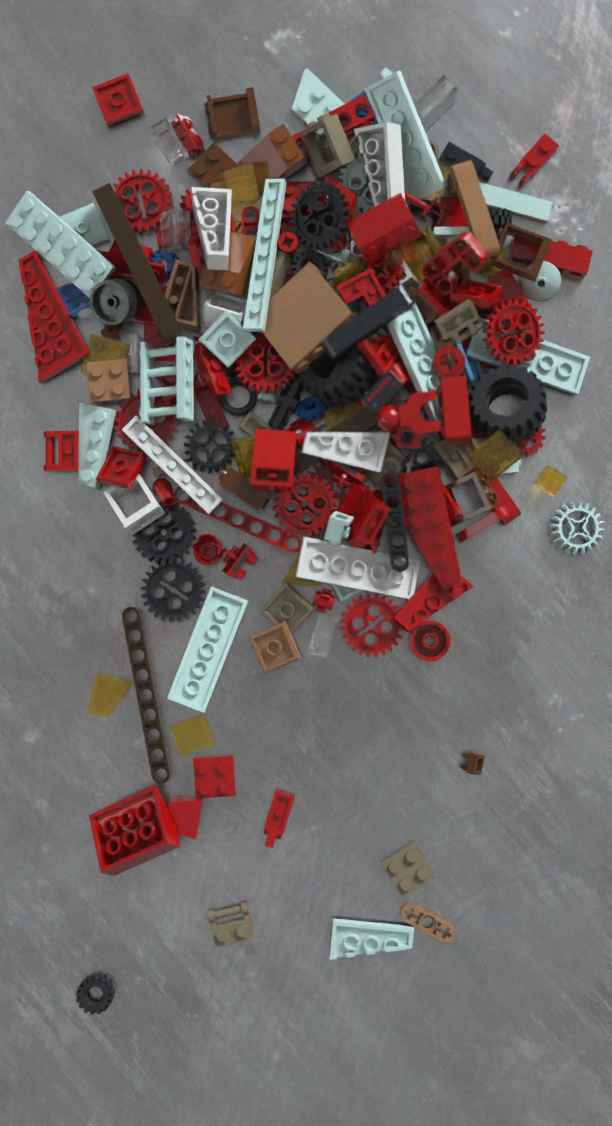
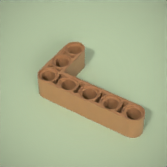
(464, 182)

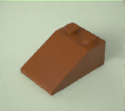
(275, 157)
(235, 278)

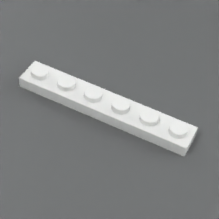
(172, 465)

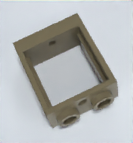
(336, 139)

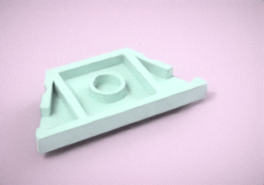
(314, 100)

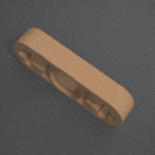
(442, 924)

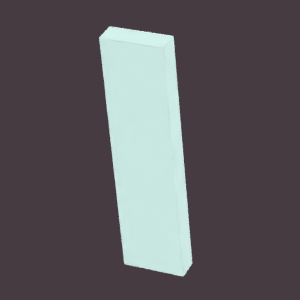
(516, 202)

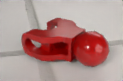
(391, 417)

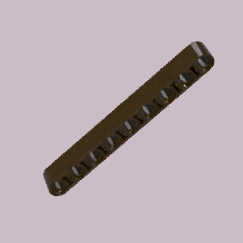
(138, 264)
(144, 705)

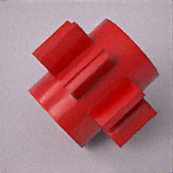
(324, 600)

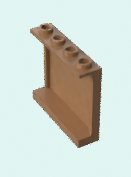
(303, 316)

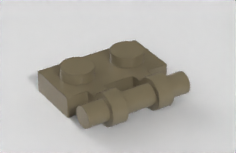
(456, 320)

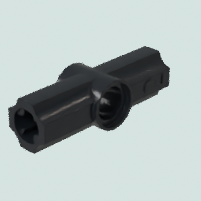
(286, 403)

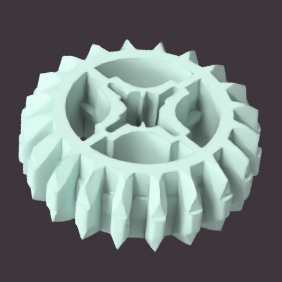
(569, 522)

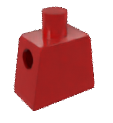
(186, 815)

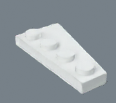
(352, 448)

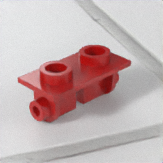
(183, 128)

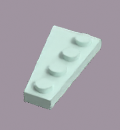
(94, 440)

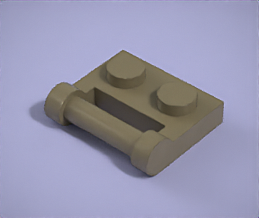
(233, 930)

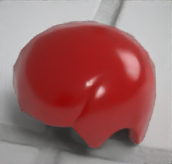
(207, 549)

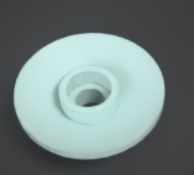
(549, 275)

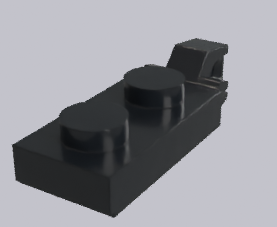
(454, 155)

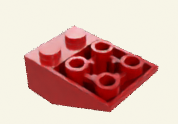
(273, 460)

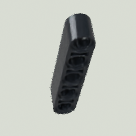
(368, 322)
(395, 531)

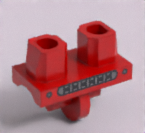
(345, 474)
(243, 553)

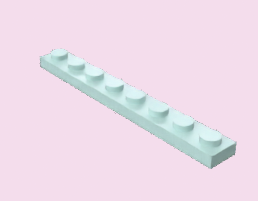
(264, 255)

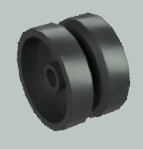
(115, 301)

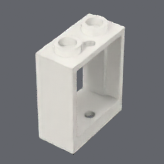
(143, 516)

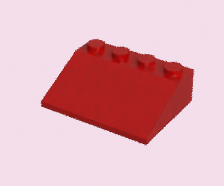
(133, 832)

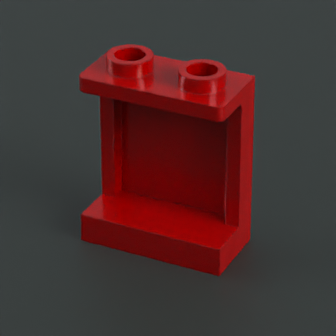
(367, 511)

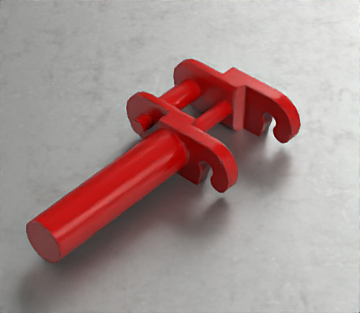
(427, 208)

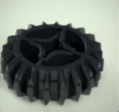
(193, 445)

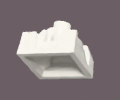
(219, 302)

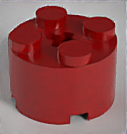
(438, 647)

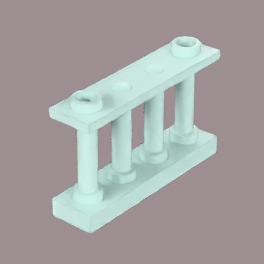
(183, 388)

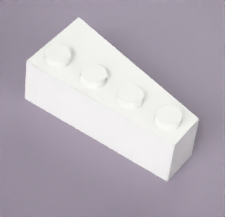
(383, 159)
(213, 220)

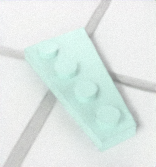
(363, 937)

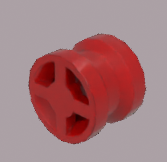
(288, 247)

